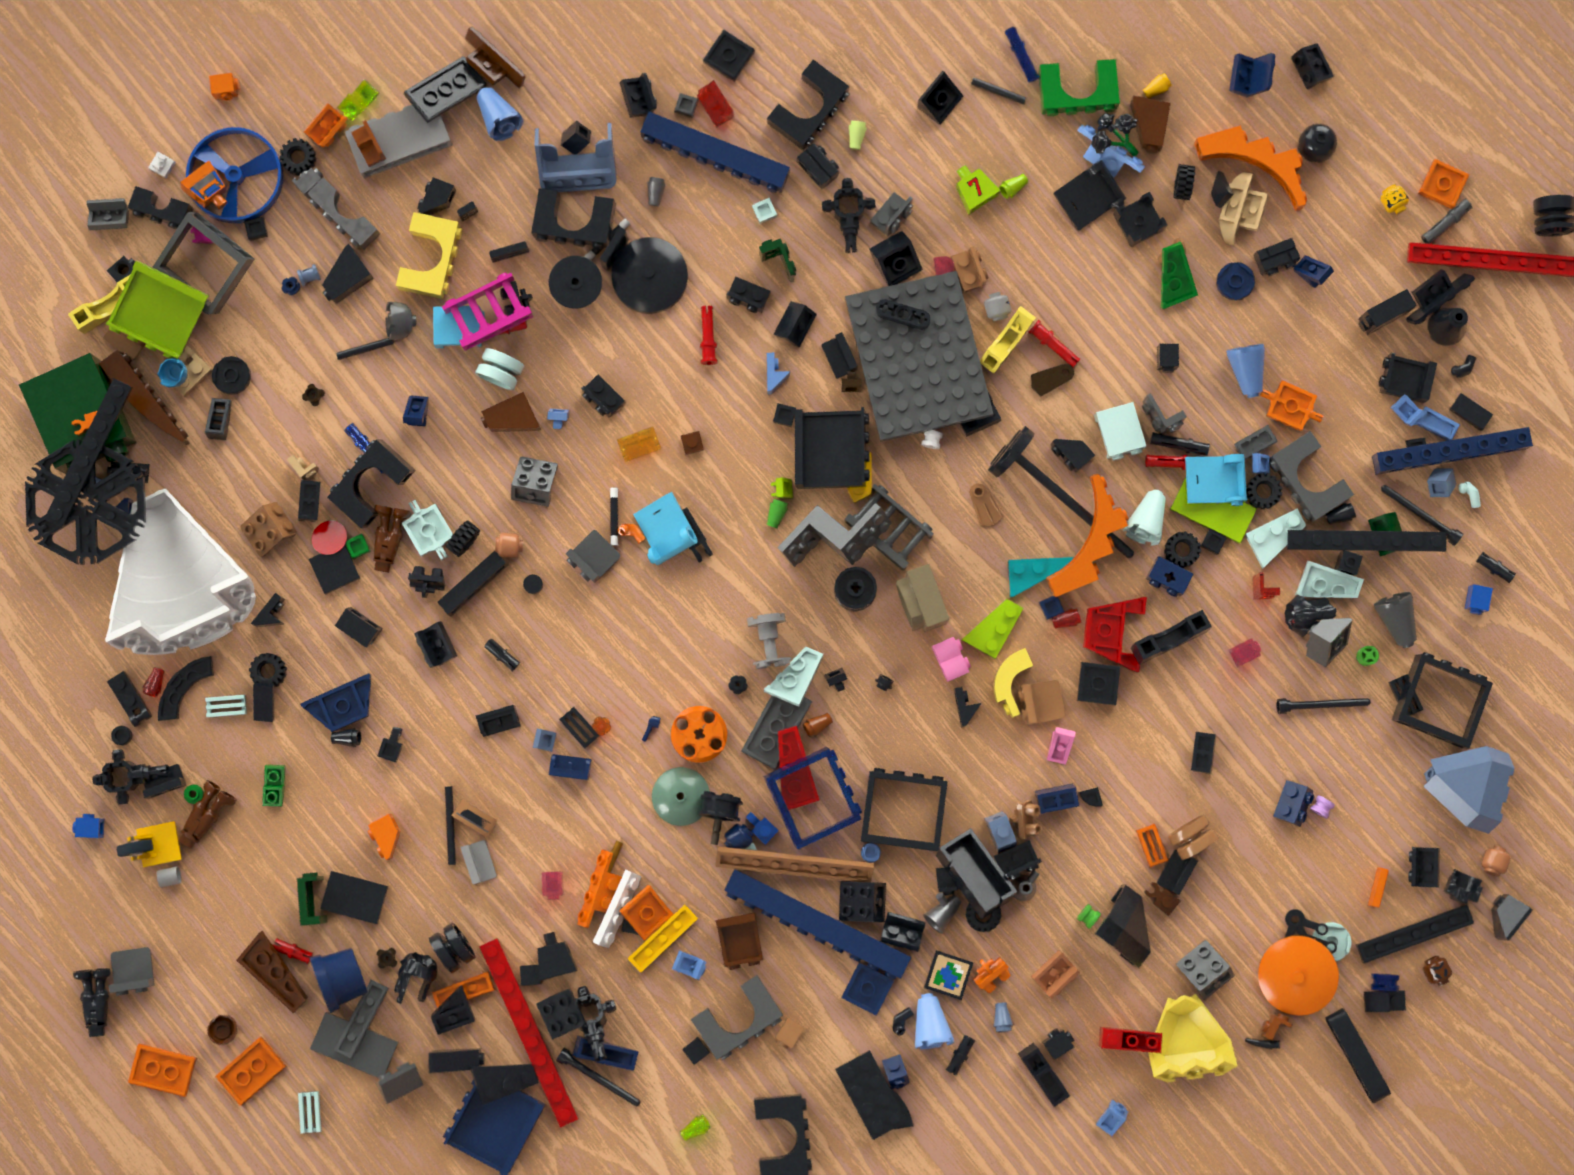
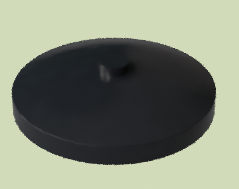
(649, 275)

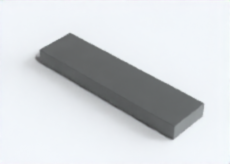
(361, 1020)

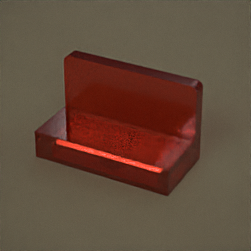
(1260, 592)

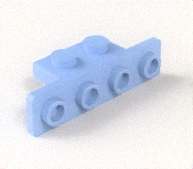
(1113, 156)

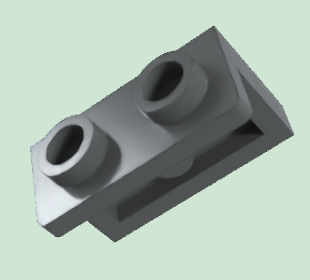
(107, 214)

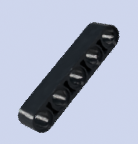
(1358, 1055)

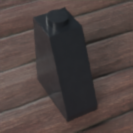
(345, 276)
(455, 1059)

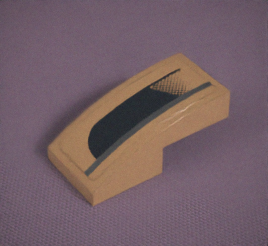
(474, 817)

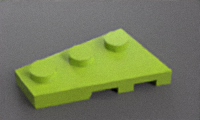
(994, 629)

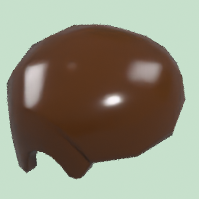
(222, 1029)

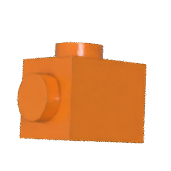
(224, 86)

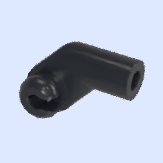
(1465, 369)
(899, 1021)

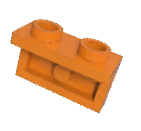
(325, 126)

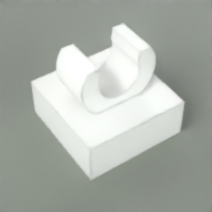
(162, 165)

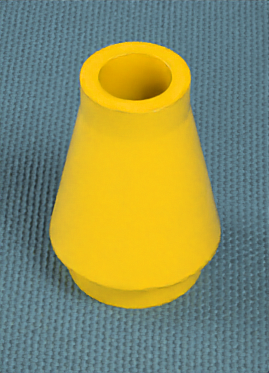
(1157, 86)

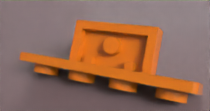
(600, 891)

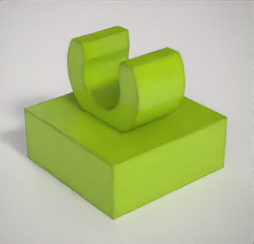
(784, 488)

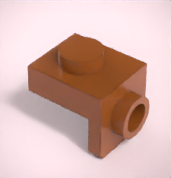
(1270, 1027)

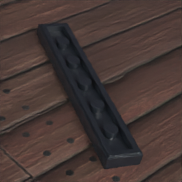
(1415, 933)

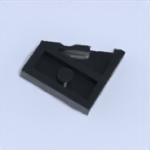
(453, 1012)

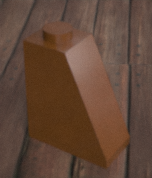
(1151, 122)
(510, 416)

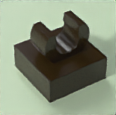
(851, 384)

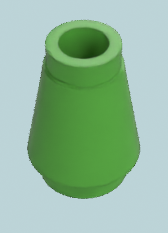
(776, 512)

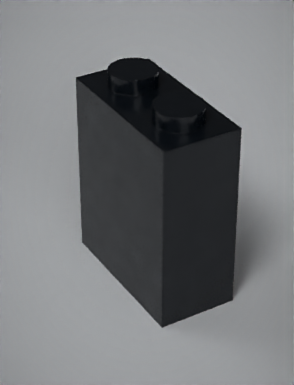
(1386, 312)

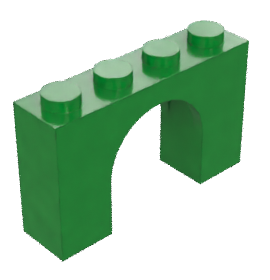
(1056, 100)

